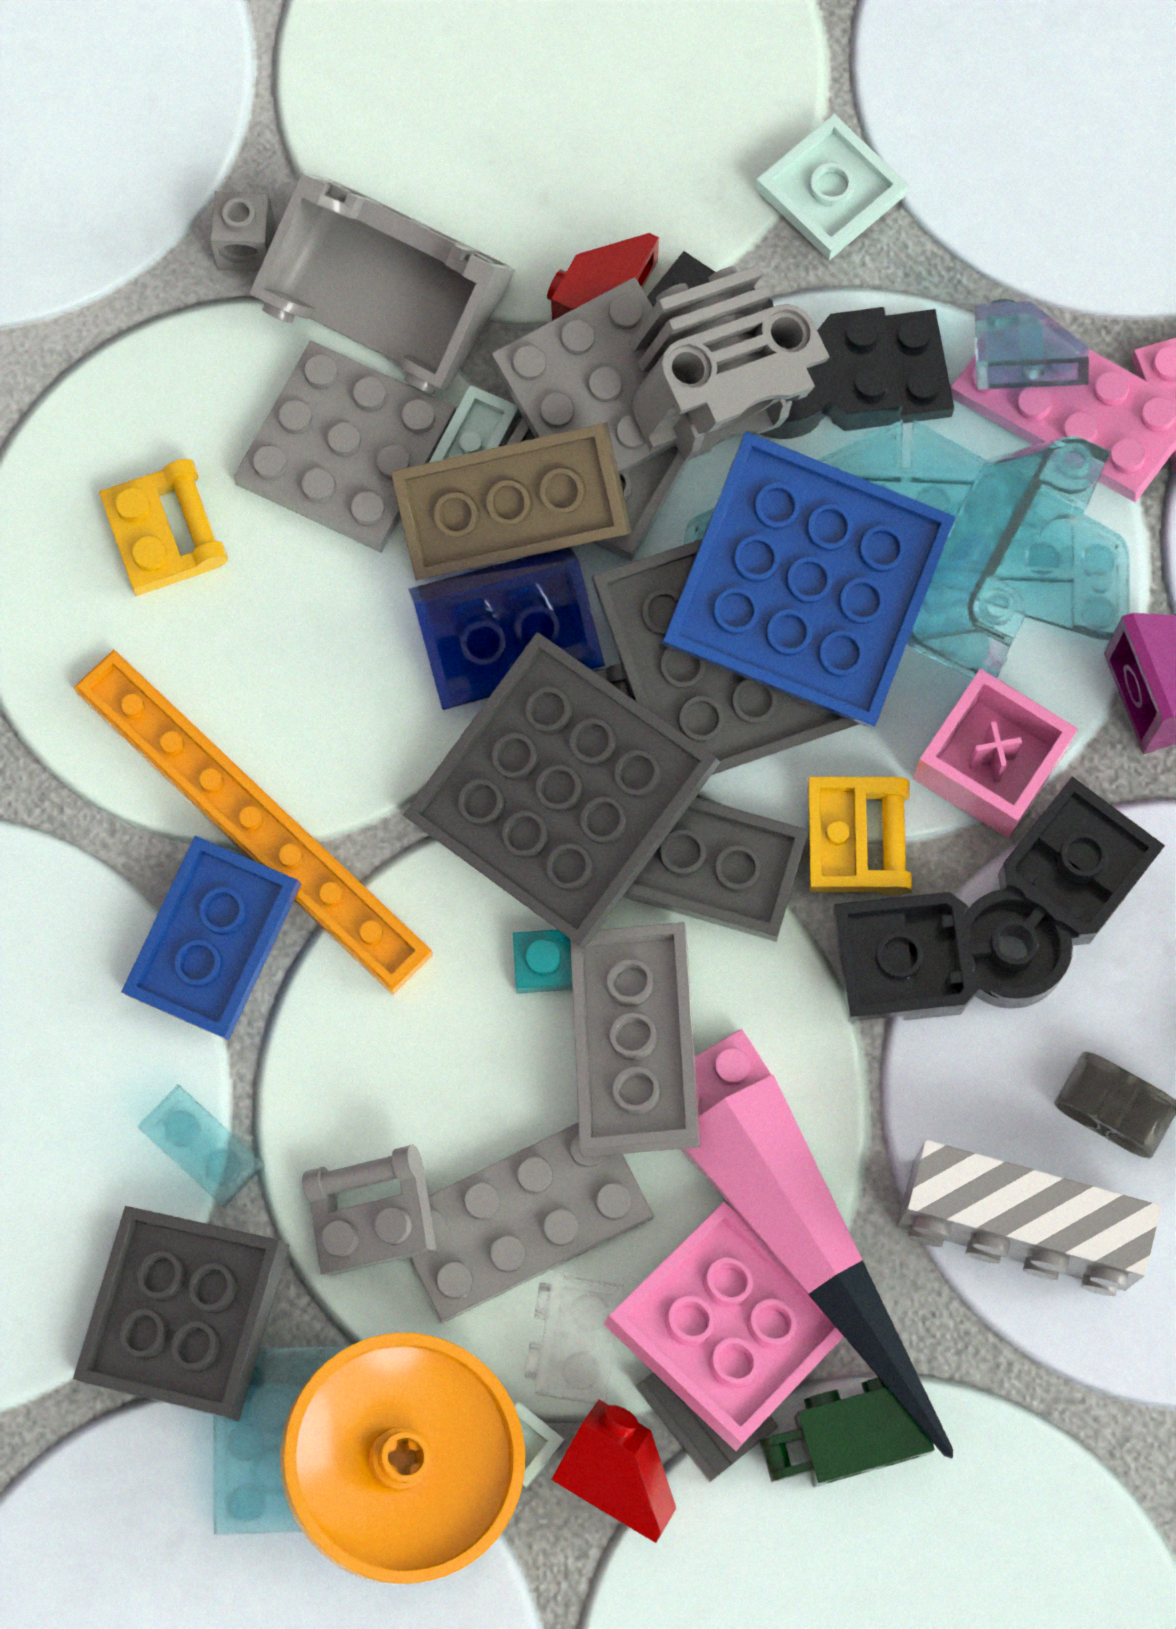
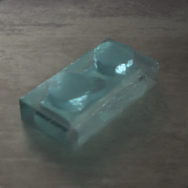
(201, 1146)

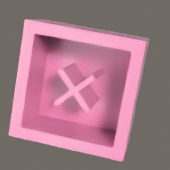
(994, 753)

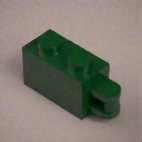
(847, 1436)

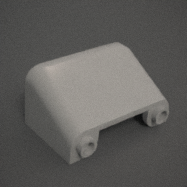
(380, 280)

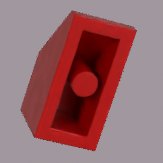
(602, 270)
(618, 1470)

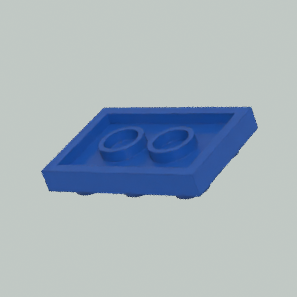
(211, 937)

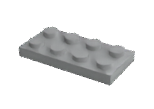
(634, 1041)
(525, 1220)

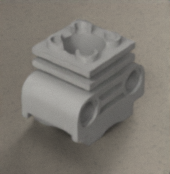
(721, 362)

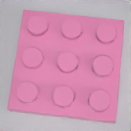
(725, 1326)

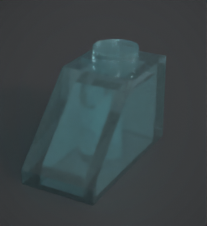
(1025, 348)

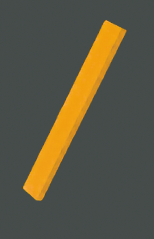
(253, 821)

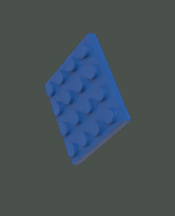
(808, 580)

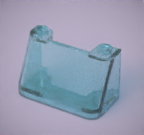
(967, 611)

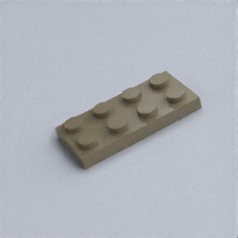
(511, 501)

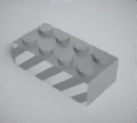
(1028, 1218)

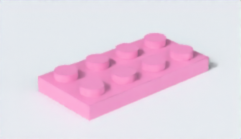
(1111, 411)

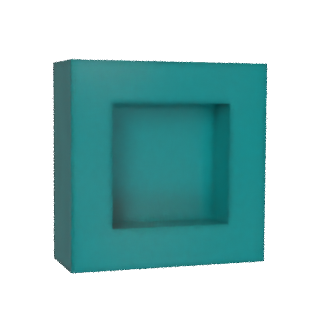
(542, 961)

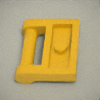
(146, 536)
(840, 835)

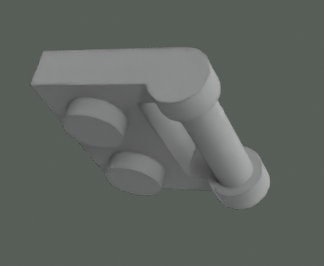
(372, 1230)

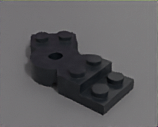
(876, 368)
(1055, 892)

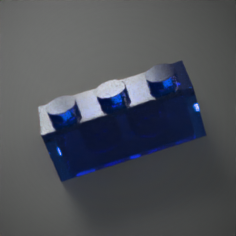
(486, 618)

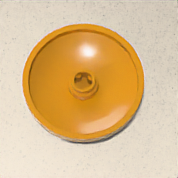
(402, 1458)

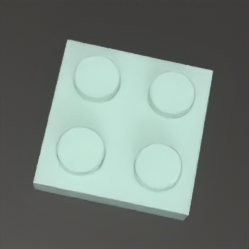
(831, 186)

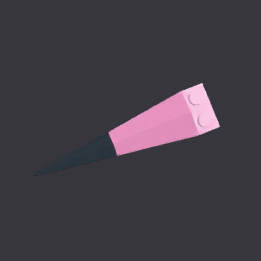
(773, 1183)

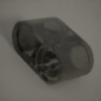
(1116, 1105)

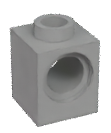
(241, 230)

